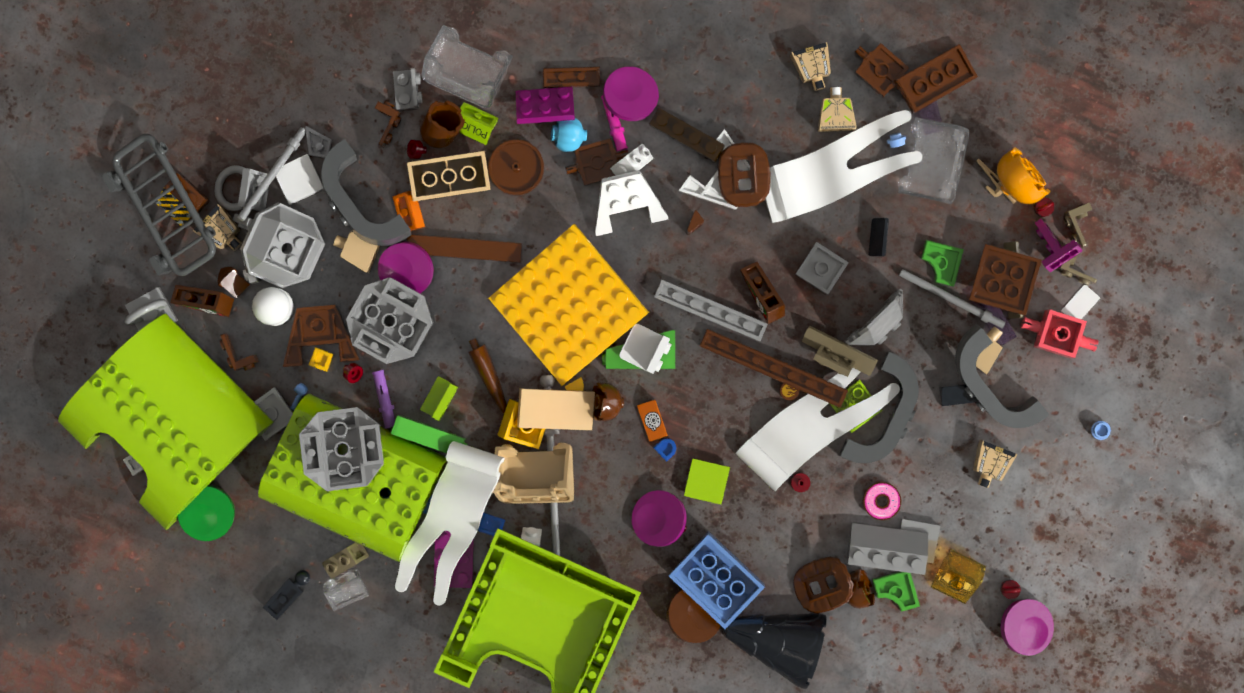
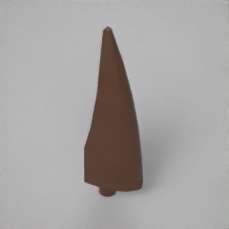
(487, 373)

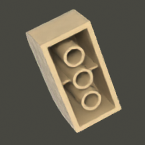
(448, 176)

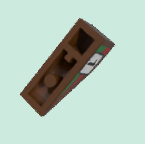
(763, 293)
(202, 300)

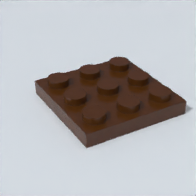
(1005, 279)

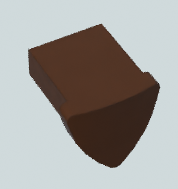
(232, 281)

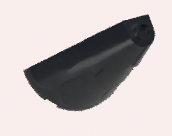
(782, 642)

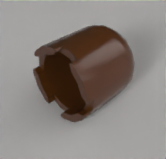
(441, 124)

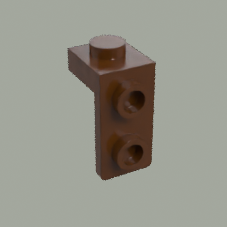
(388, 109)
(245, 363)

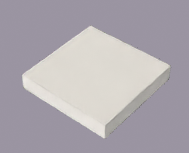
(299, 179)

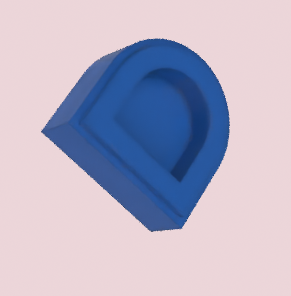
(666, 448)

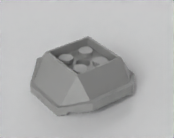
(264, 243)
(368, 318)
(320, 449)

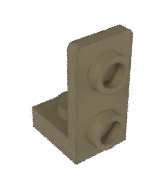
(1071, 222)
(1069, 272)
(345, 559)

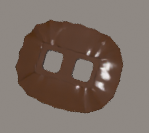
(758, 174)
(828, 598)

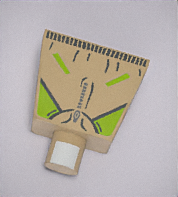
(836, 113)

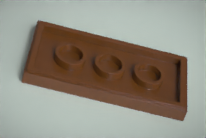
(935, 78)

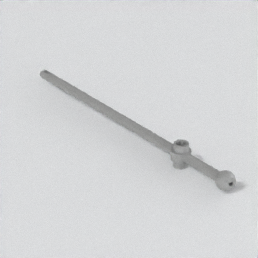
(547, 382)

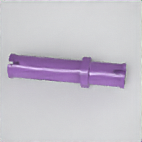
(384, 399)

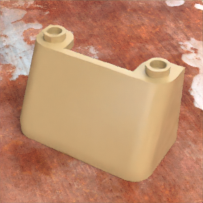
(535, 475)

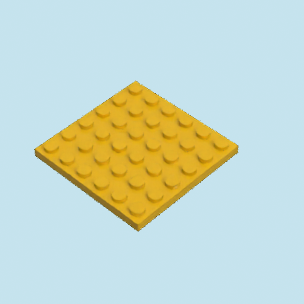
(568, 305)

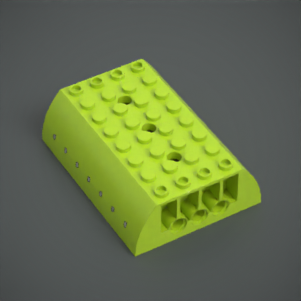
(355, 512)

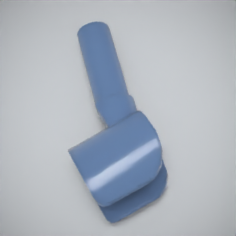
(301, 390)

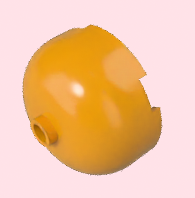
(1020, 178)

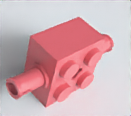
(1070, 327)

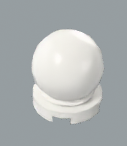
(272, 306)

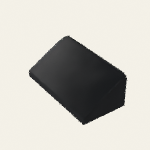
(878, 237)
(955, 395)

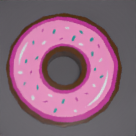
(893, 501)

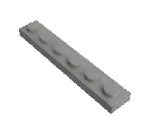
(710, 310)

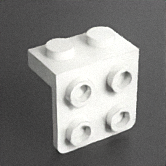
(645, 348)

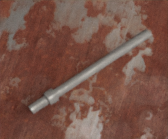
(292, 145)
(985, 316)

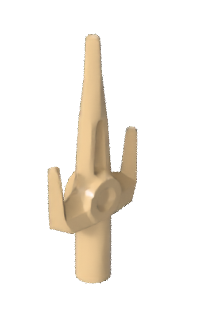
(998, 191)

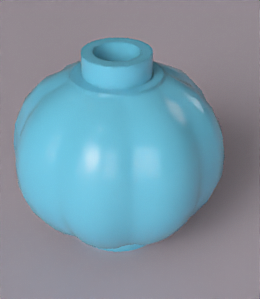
(568, 135)

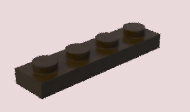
(687, 135)

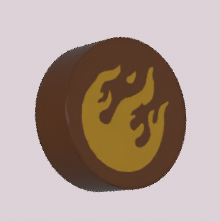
(788, 392)

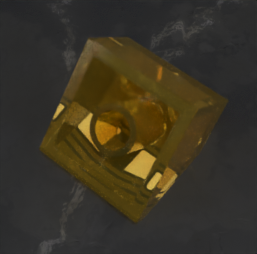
(958, 576)

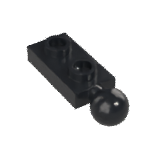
(286, 595)

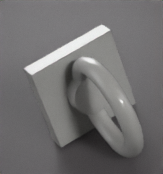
(250, 182)
(148, 308)

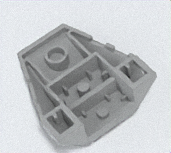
(881, 323)

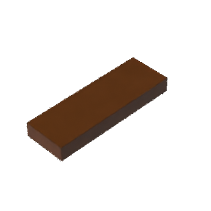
(571, 77)

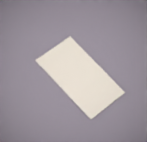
(1081, 303)

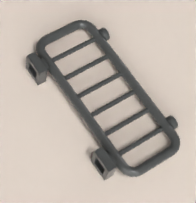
(118, 180)

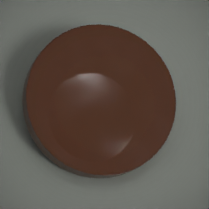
(516, 167)
(690, 620)

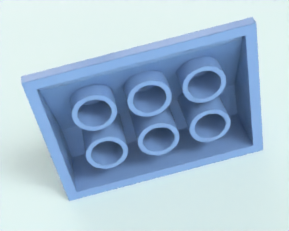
(717, 580)

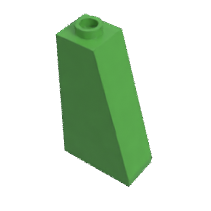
(613, 361)
(424, 433)

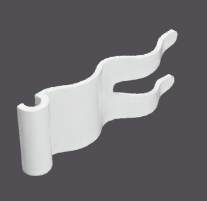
(824, 174)
(802, 432)
(455, 508)

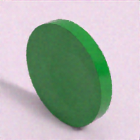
(208, 515)

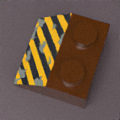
(172, 199)

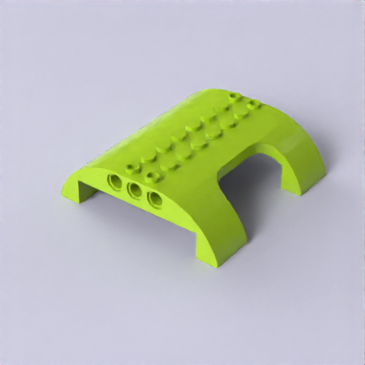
(168, 412)
(539, 615)

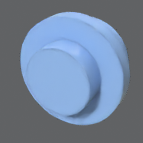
(896, 140)
(1100, 430)

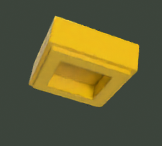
(321, 359)

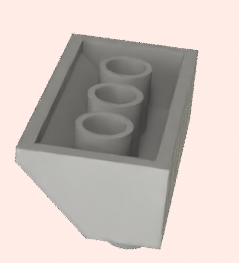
(888, 548)

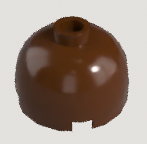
(606, 402)
(861, 592)

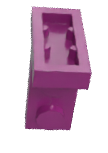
(1059, 254)

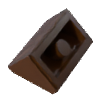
(695, 222)

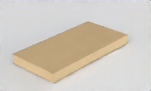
(555, 409)

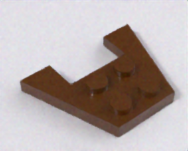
(317, 327)

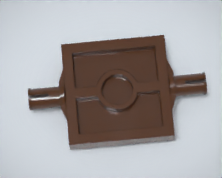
(880, 69)
(595, 161)

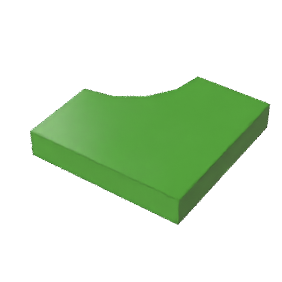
(944, 261)
(897, 587)

